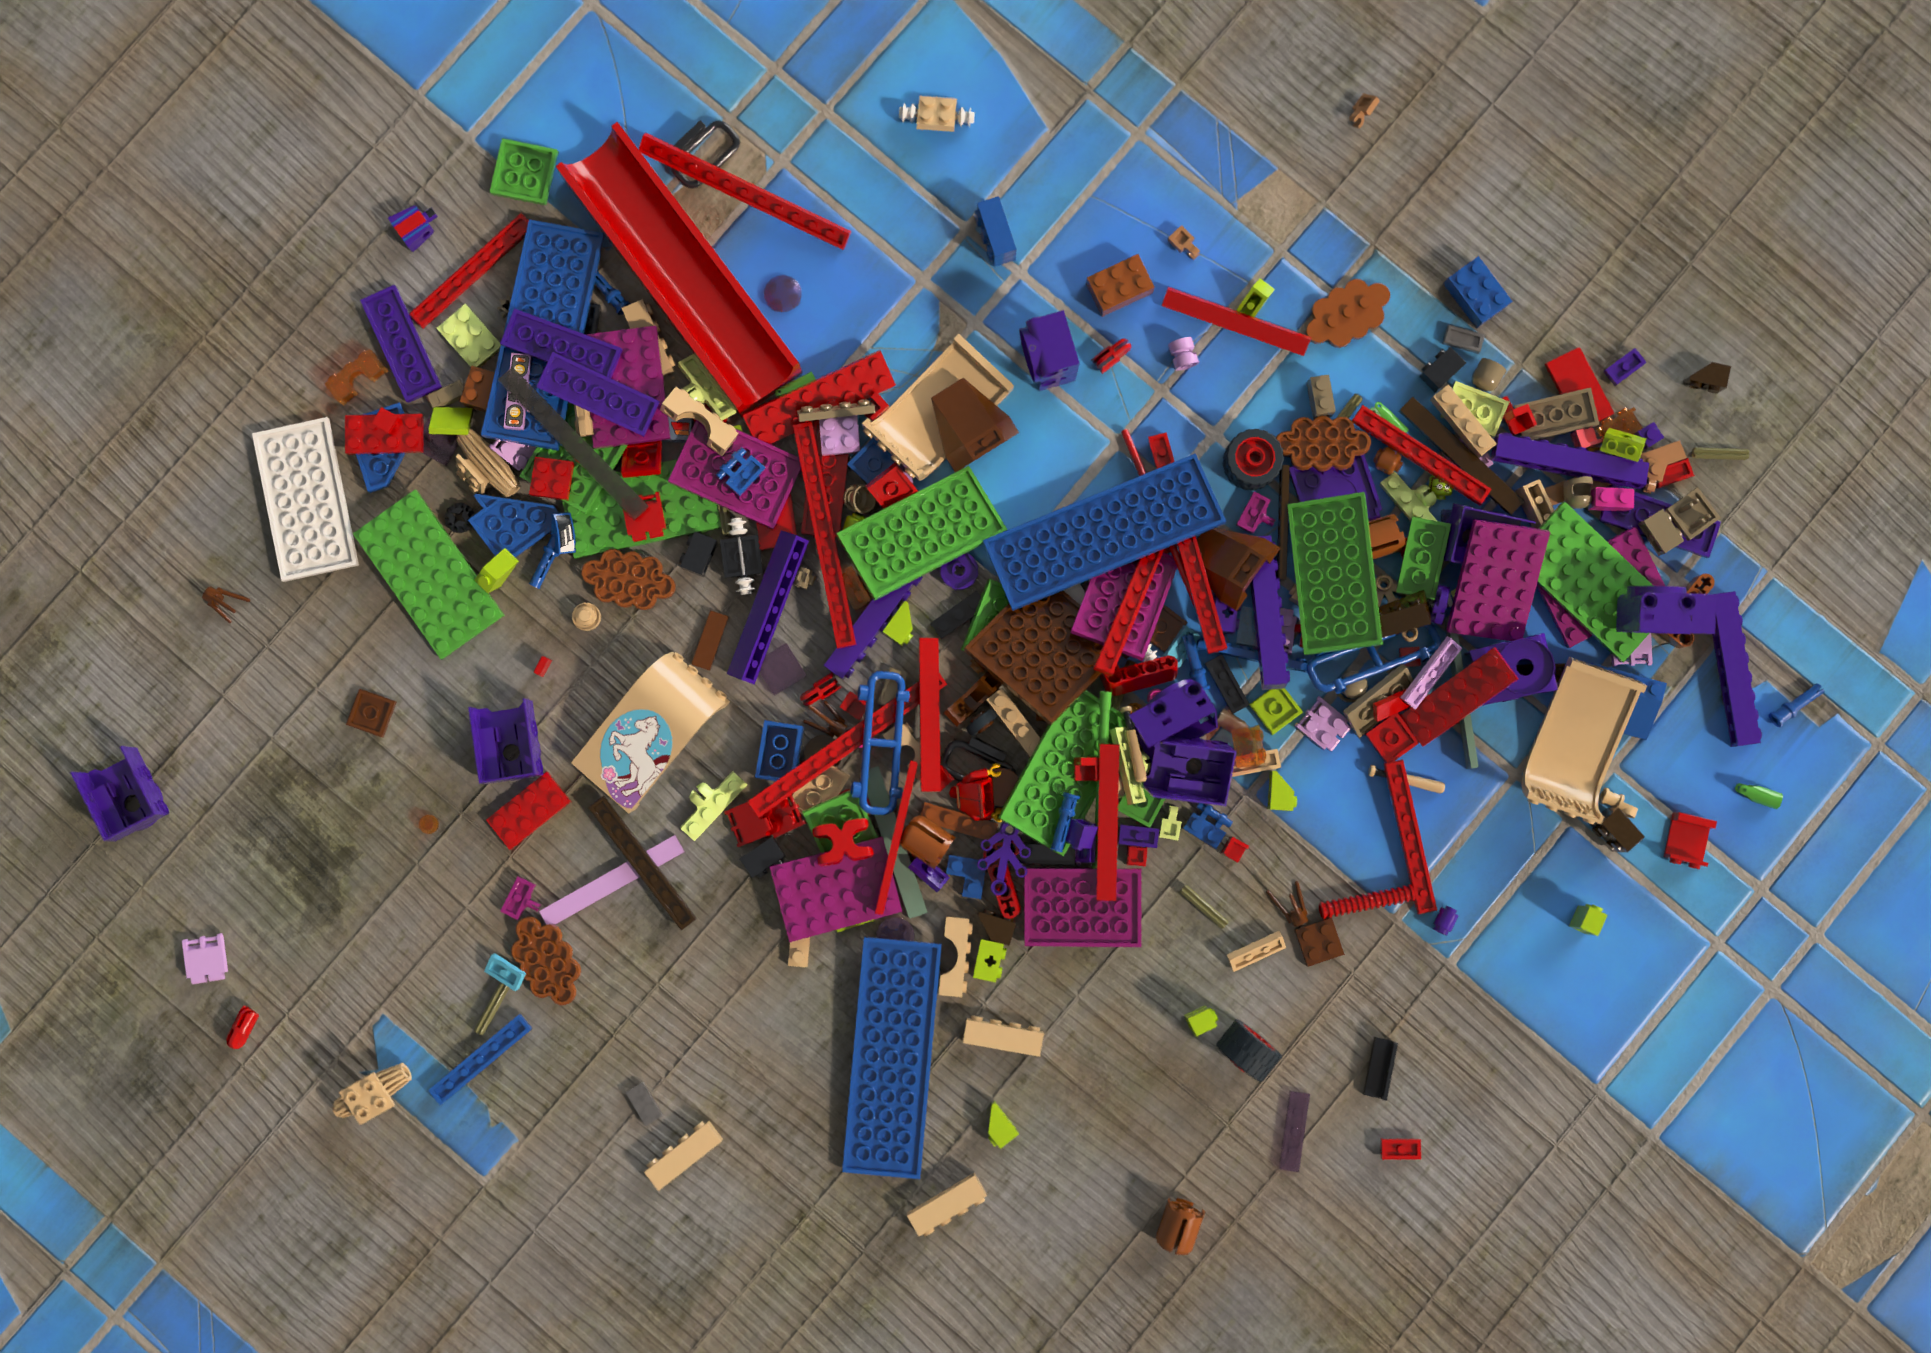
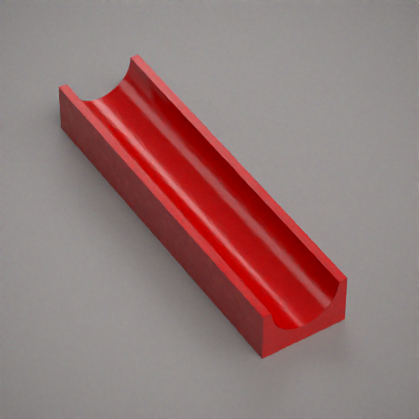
(681, 271)

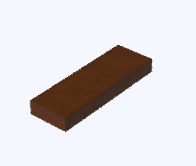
(710, 640)

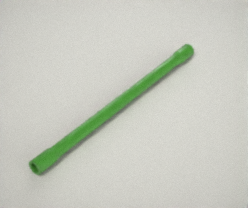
(1105, 707)

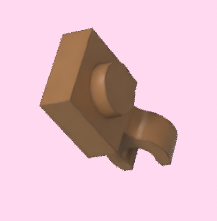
(1363, 107)
(1182, 240)
(1655, 474)

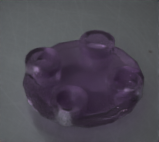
(782, 293)
(896, 929)

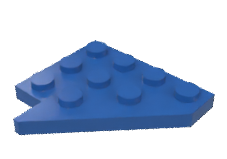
(380, 468)
(511, 523)

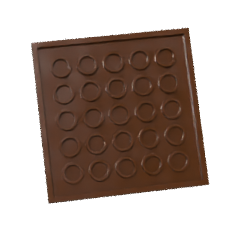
(1038, 655)

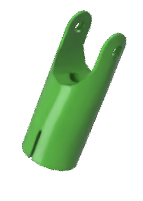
(803, 380)
(1389, 416)
(1760, 795)

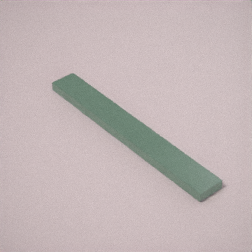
(1466, 723)
(904, 876)

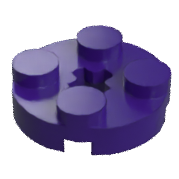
(969, 574)
(1440, 604)

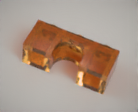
(342, 383)

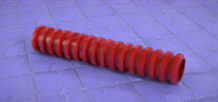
(1367, 901)

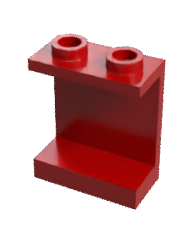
(1688, 839)

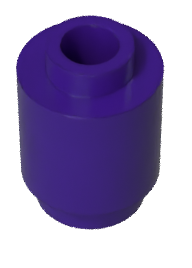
(1445, 920)

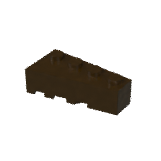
(1405, 614)

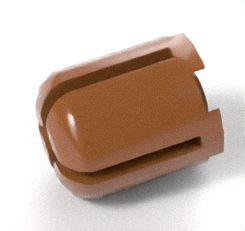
(1385, 536)
(926, 840)
(1179, 1226)

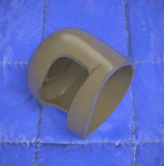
(1488, 375)
(1578, 492)
(858, 499)
(1354, 690)

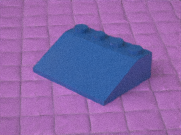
(1646, 705)

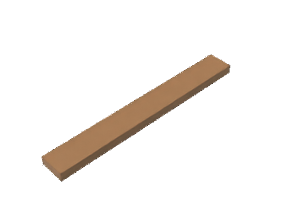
(1667, 454)

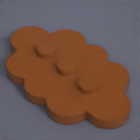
(1348, 313)
(1323, 443)
(628, 579)
(546, 960)

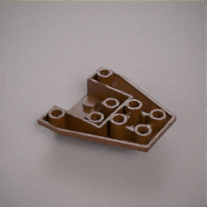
(969, 423)
(1232, 562)

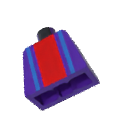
(413, 226)

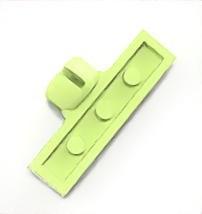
(704, 388)
(1410, 502)
(1133, 790)
(711, 804)

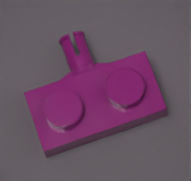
(1255, 513)
(519, 898)

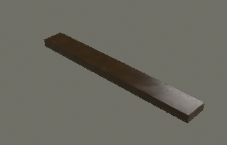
(1460, 455)
(642, 863)

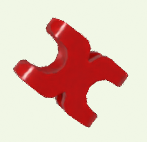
(842, 842)

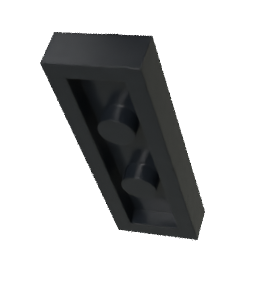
(956, 615)
(1227, 684)

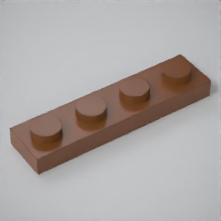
(959, 821)

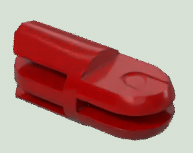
(1111, 355)
(820, 690)
(241, 1027)

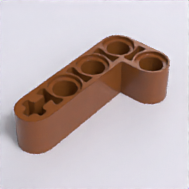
(1692, 587)

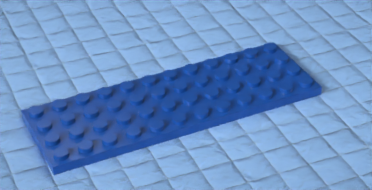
(555, 285)
(1104, 531)
(891, 1057)

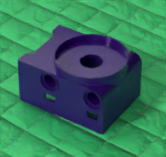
(1049, 350)
(1462, 519)
(1665, 611)
(1531, 648)
(1174, 713)
(498, 729)
(1171, 780)
(111, 788)

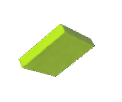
(451, 421)
(1275, 709)

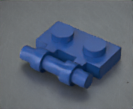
(746, 473)
(1203, 829)

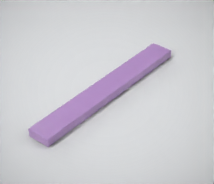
(607, 883)

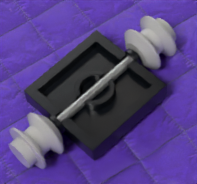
(741, 556)

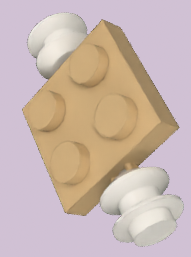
(936, 114)

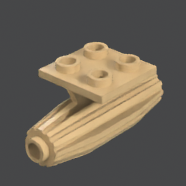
(484, 466)
(371, 1094)

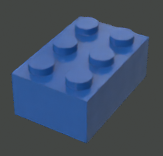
(995, 231)
(1477, 292)
(778, 750)

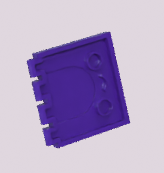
(1315, 484)

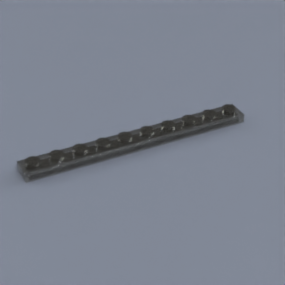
(573, 443)

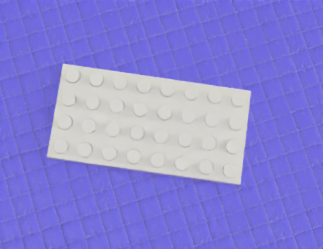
(305, 499)

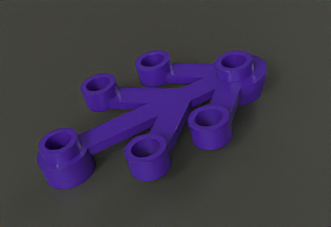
(1004, 854)

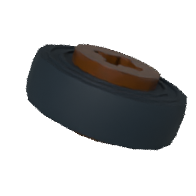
(981, 722)

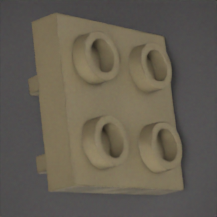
(1692, 514)

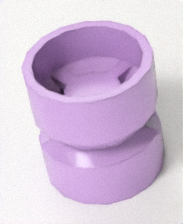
(1183, 353)

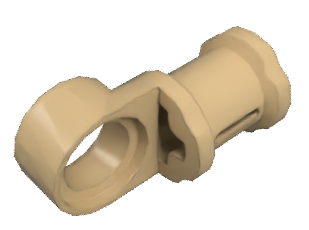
(1617, 801)

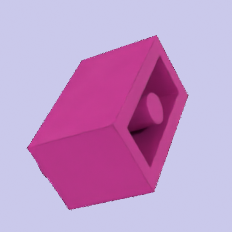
(1612, 499)

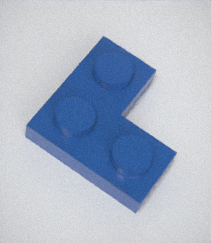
(973, 875)

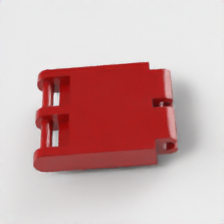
(650, 521)
(783, 817)
(748, 824)

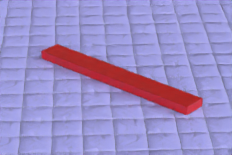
(470, 271)
(1236, 321)
(1421, 455)
(1127, 613)
(929, 715)
(1108, 822)
(1410, 836)
(896, 837)

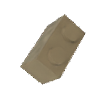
(1321, 396)
(1661, 532)

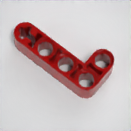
(1140, 675)
(1009, 882)

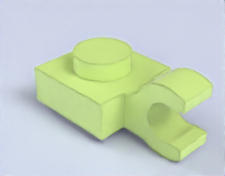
(1170, 827)

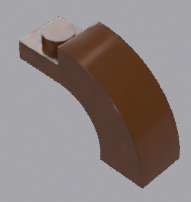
(973, 699)

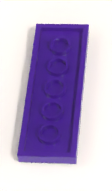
(541, 338)
(401, 343)
(598, 394)
(1646, 506)

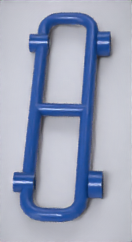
(1339, 685)
(859, 789)

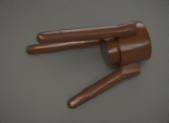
(215, 597)
(836, 726)
(1298, 914)

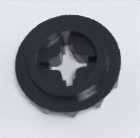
(459, 526)

